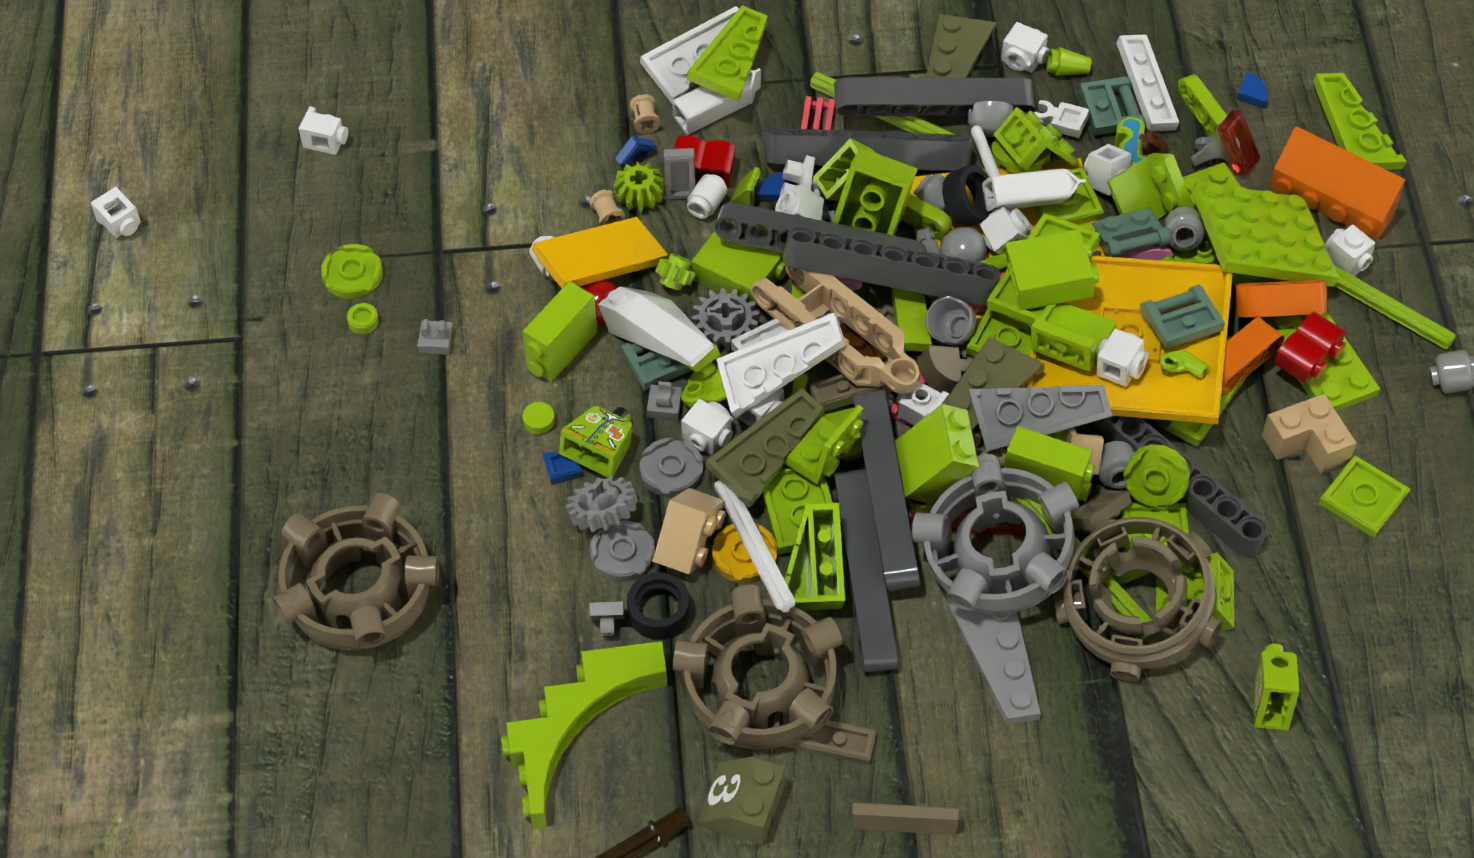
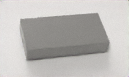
(679, 172)

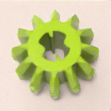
(639, 186)

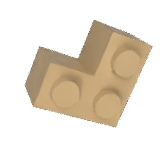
(1313, 428)
(685, 528)

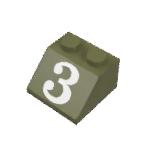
(743, 798)

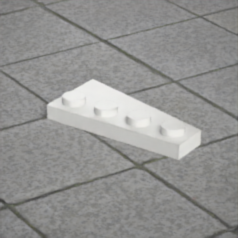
(672, 60)
(774, 362)

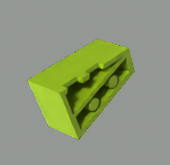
(817, 560)

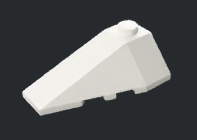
(654, 324)

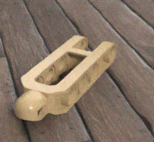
(828, 294)

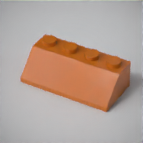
(1337, 183)

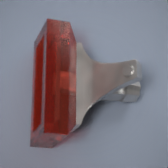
(1231, 142)

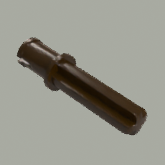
(650, 836)

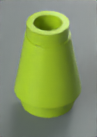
(1065, 62)

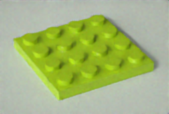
(1263, 233)

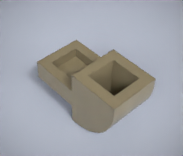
(942, 367)

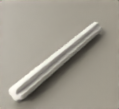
(756, 548)

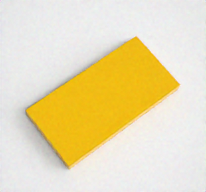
(599, 252)

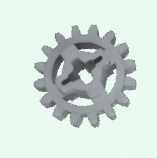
(725, 316)
(602, 503)

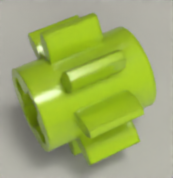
(675, 271)

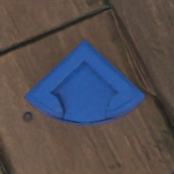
(1253, 91)
(634, 149)
(771, 187)
(561, 468)

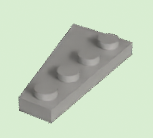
(1036, 409)
(1002, 659)

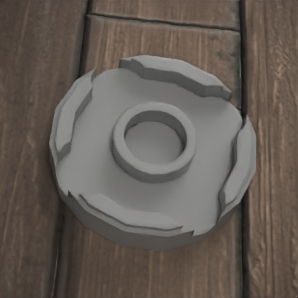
(671, 467)
(622, 551)

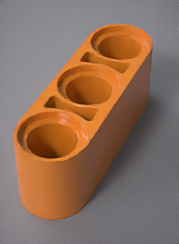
(1281, 298)
(1248, 351)

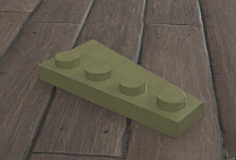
(958, 46)
(993, 368)
(762, 450)

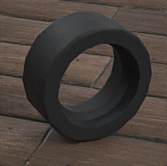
(956, 197)
(658, 584)

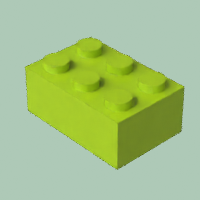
(875, 193)

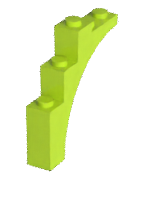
(603, 680)

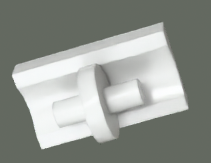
(801, 174)

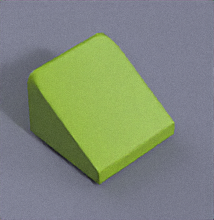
(747, 188)

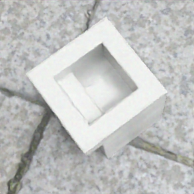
(322, 132)
(119, 219)
(919, 403)

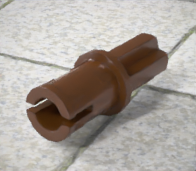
(1153, 143)

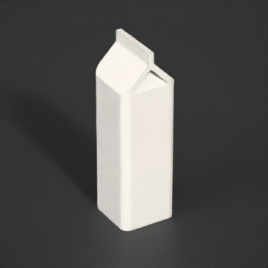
(705, 106)
(1029, 189)

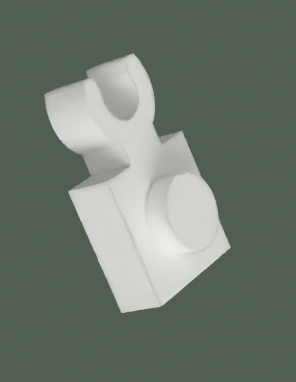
(1066, 118)

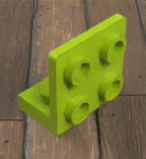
(1027, 138)
(1150, 184)
(1071, 335)
(824, 445)
(1224, 589)

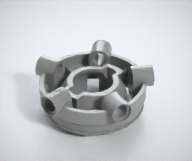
(1034, 570)

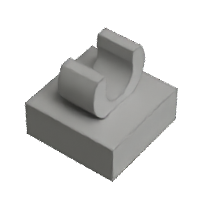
(435, 337)
(664, 401)
(606, 613)

